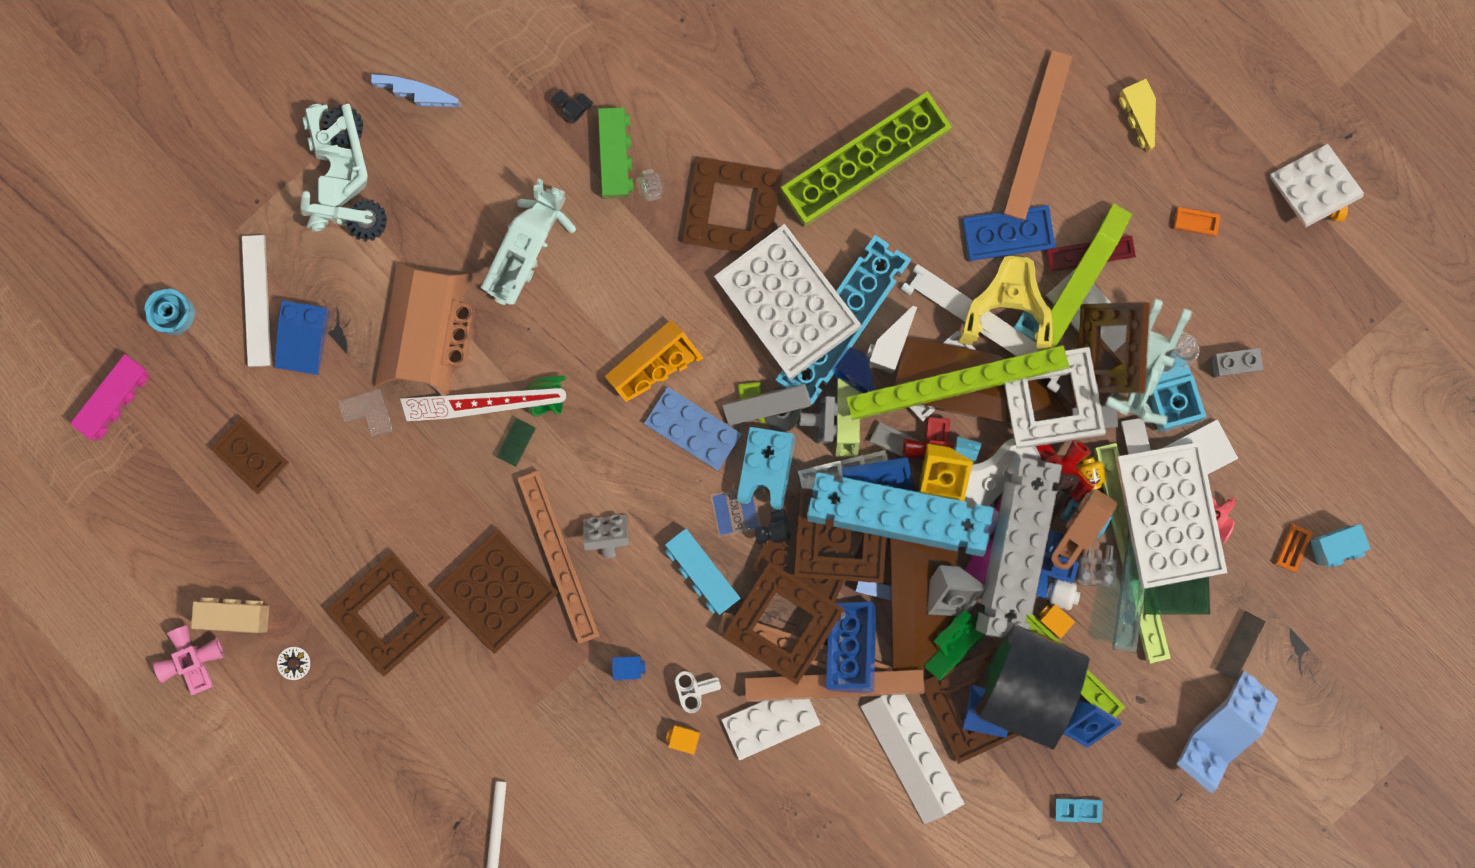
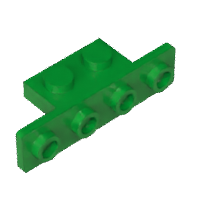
(954, 643)

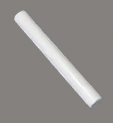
(496, 824)

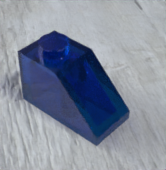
(855, 371)

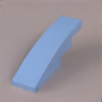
(423, 94)

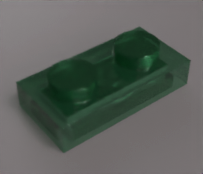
(516, 442)

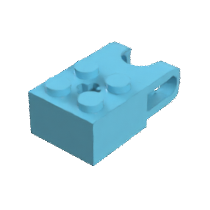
(1179, 390)
(764, 471)

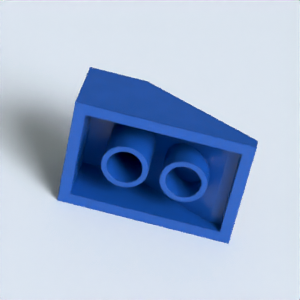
(301, 337)

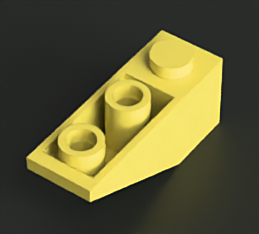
(1141, 107)

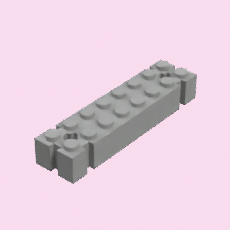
(1018, 545)

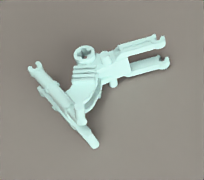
(1156, 360)

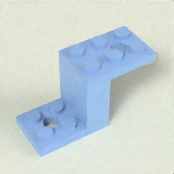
(1227, 731)

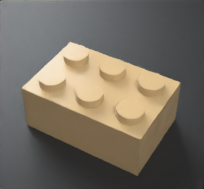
(230, 615)

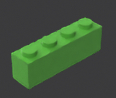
(614, 153)

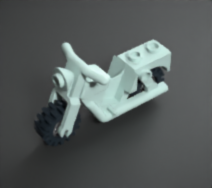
(346, 174)

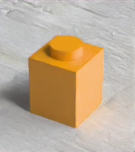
(1055, 620)
(683, 739)

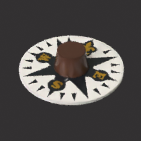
(293, 663)

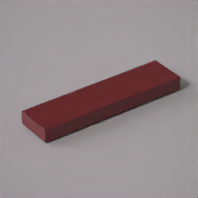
(1070, 256)

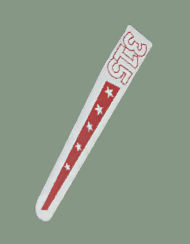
(472, 404)

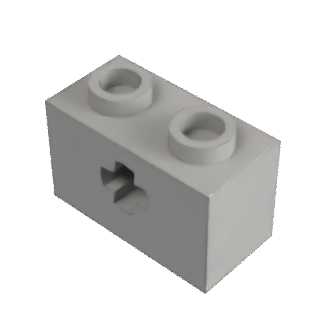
(1237, 363)

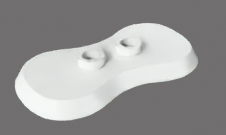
(989, 477)

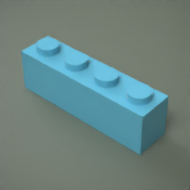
(702, 571)

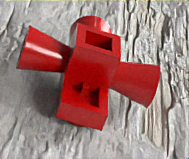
(936, 434)
(1074, 455)

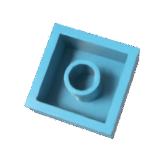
(1339, 545)

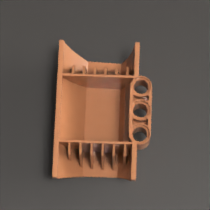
(423, 328)

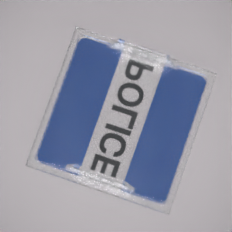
(731, 515)

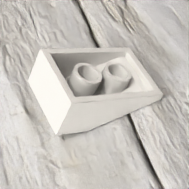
(888, 347)

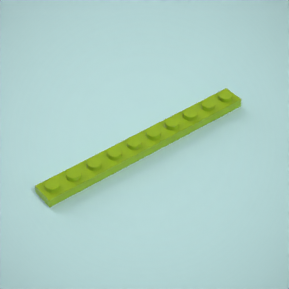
(957, 383)

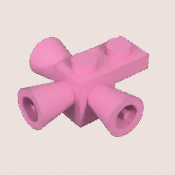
(189, 661)

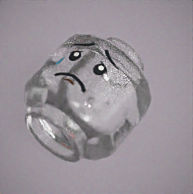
(650, 185)

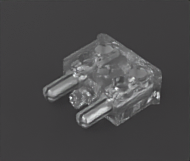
(1094, 577)

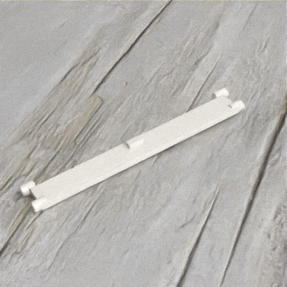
(959, 305)

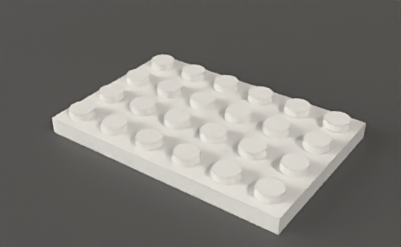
(788, 301)
(1171, 515)

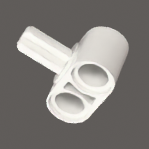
(696, 689)

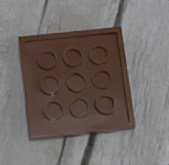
(832, 543)
(496, 591)

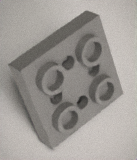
(823, 420)
(606, 534)

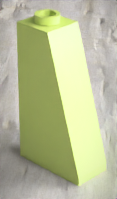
(847, 430)

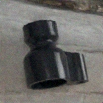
(572, 108)
(777, 530)

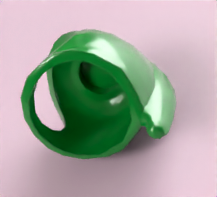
(547, 382)

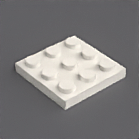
(1316, 185)

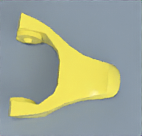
(1016, 289)

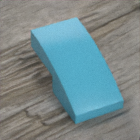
(1079, 810)

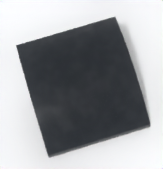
(1032, 686)

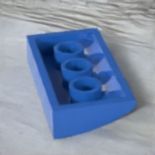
(852, 649)

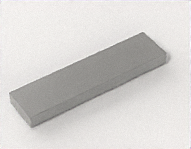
(767, 404)

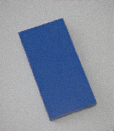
(1003, 236)

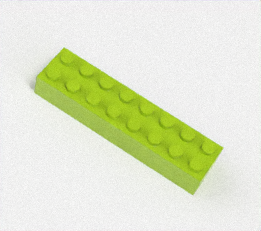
(866, 159)

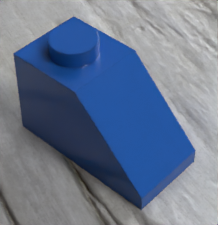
(628, 667)

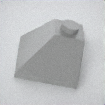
(952, 591)

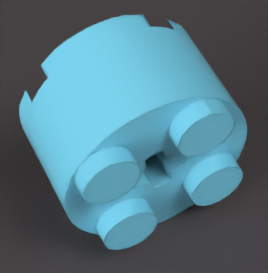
(160, 320)

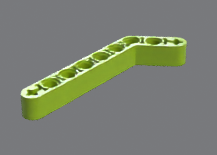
(1088, 270)

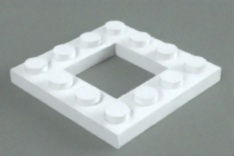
(1086, 424)

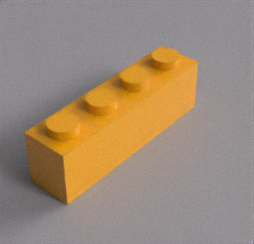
(653, 361)

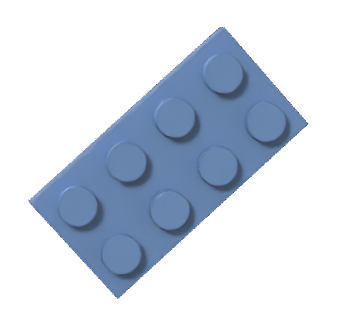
(692, 429)

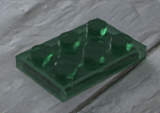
(1178, 598)

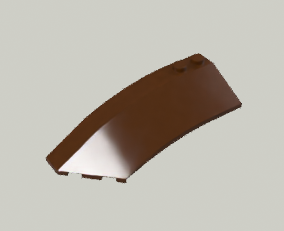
(929, 359)
(911, 625)

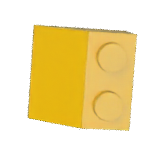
(945, 473)

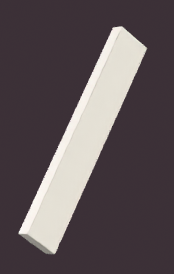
(256, 301)

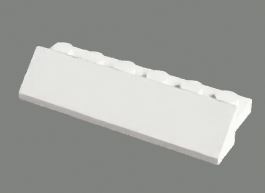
(912, 756)

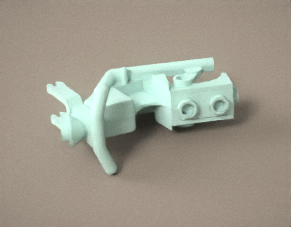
(524, 242)

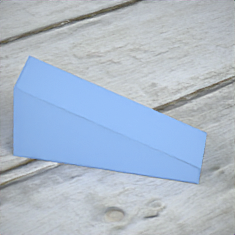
(874, 589)

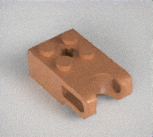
(1084, 527)

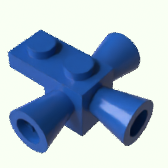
(1049, 569)

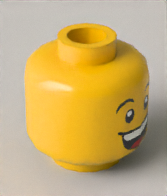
(1093, 471)

